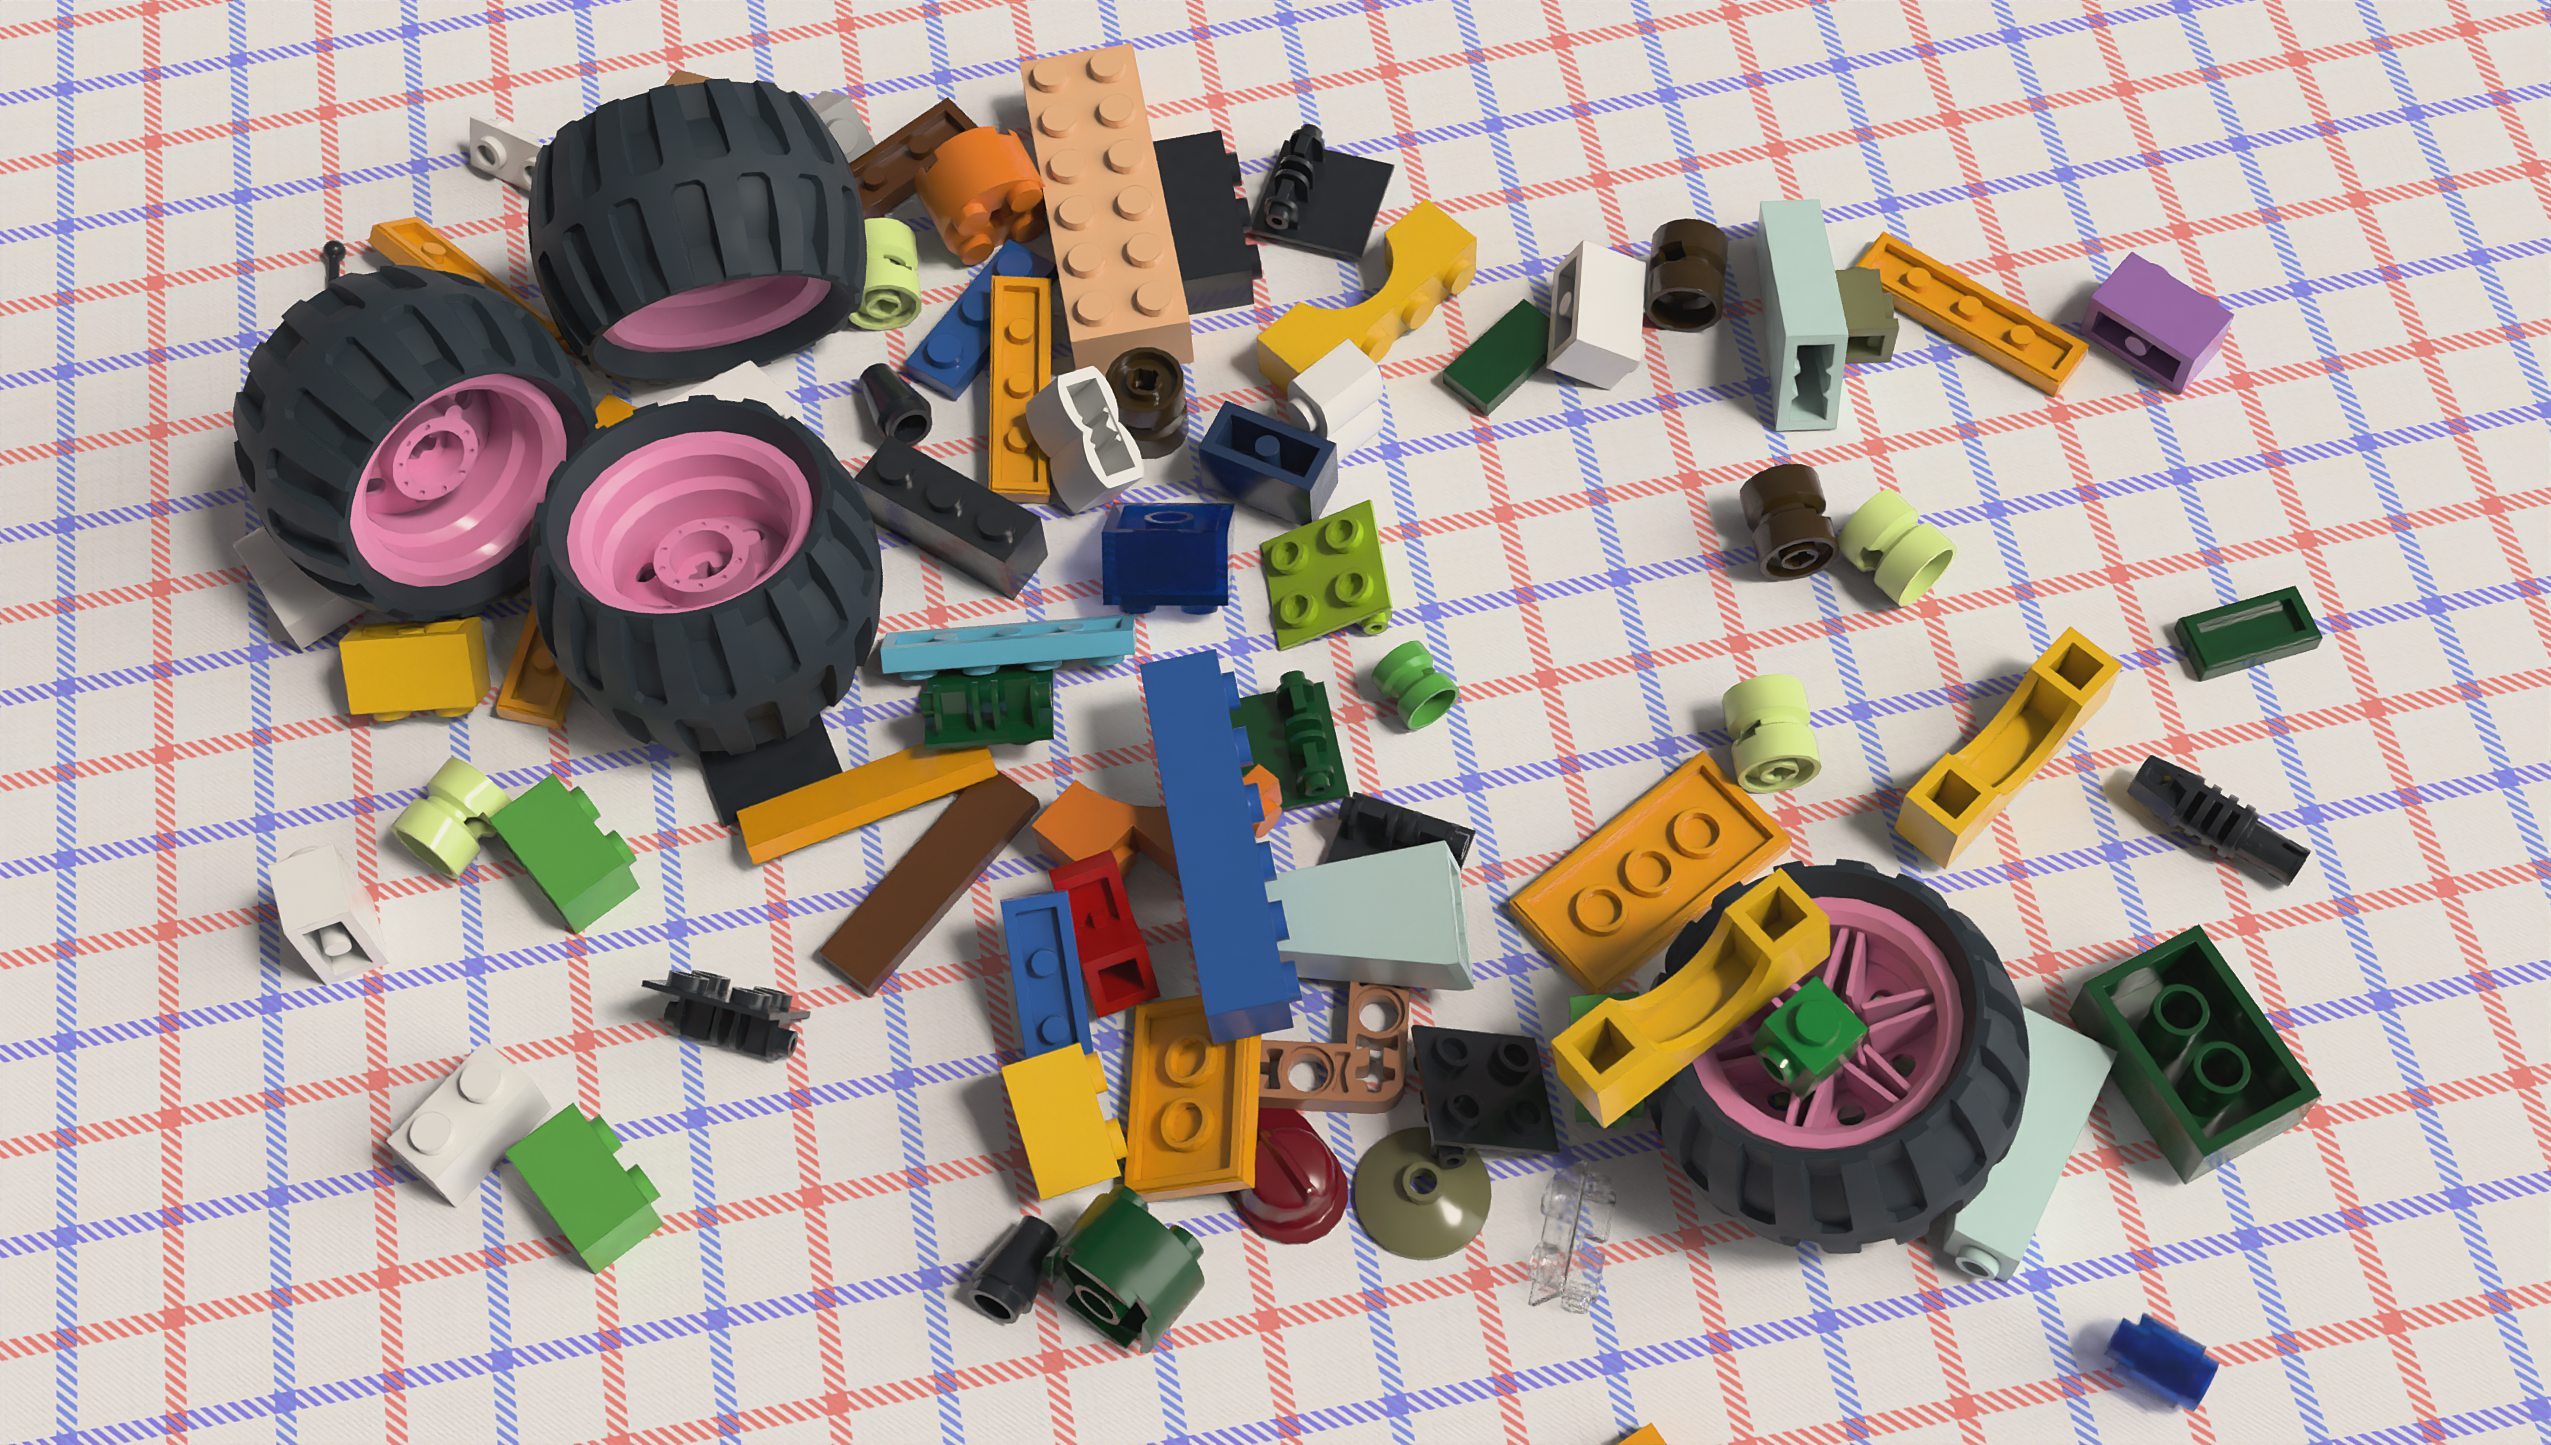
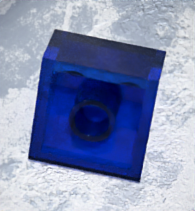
(1168, 556)

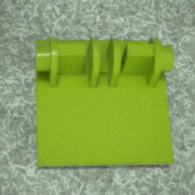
(1328, 577)

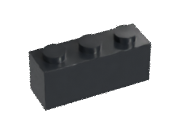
(1208, 221)
(952, 517)

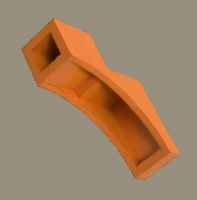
(1089, 823)

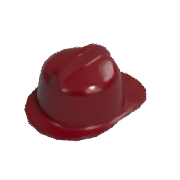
(1297, 1181)

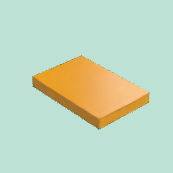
(1189, 1105)

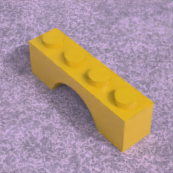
(1425, 263)
(1979, 781)
(1639, 1043)

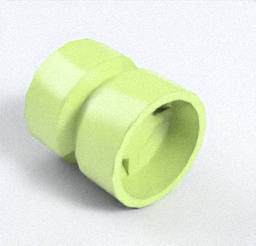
(892, 280)
(1888, 540)
(1771, 733)
(452, 818)

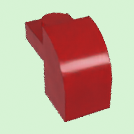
(1106, 935)

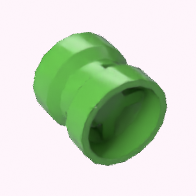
(1414, 683)

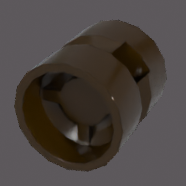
(1686, 275)
(1150, 399)
(1787, 522)

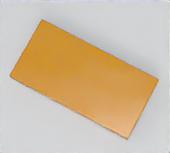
(1648, 875)

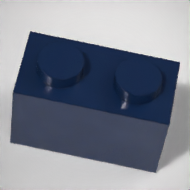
(1268, 464)

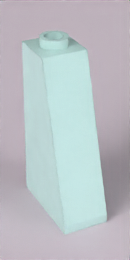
(1800, 315)
(1378, 919)
(2062, 1088)

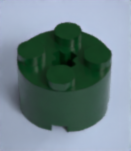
(1126, 1269)

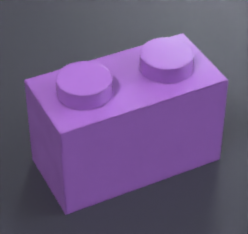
(2156, 322)

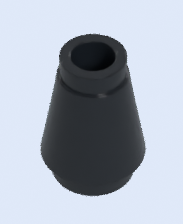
(895, 405)
(1013, 1272)

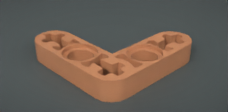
(1344, 1062)

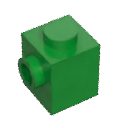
(1808, 1038)

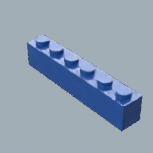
(1216, 848)

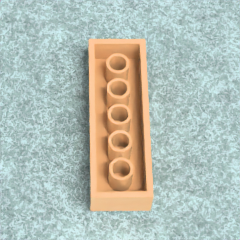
(1105, 207)

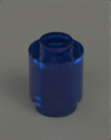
(2161, 1362)

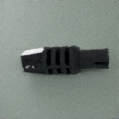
(2202, 811)

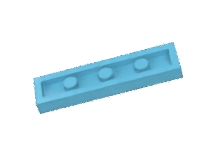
(986, 647)

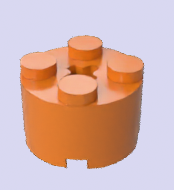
(982, 193)

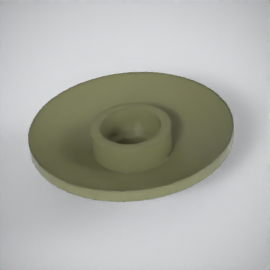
(1417, 1223)

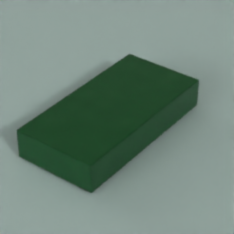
(1501, 358)
(2248, 633)

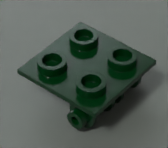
(988, 708)
(1294, 740)

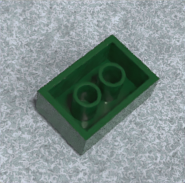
(2194, 1054)

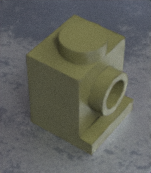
(1867, 316)

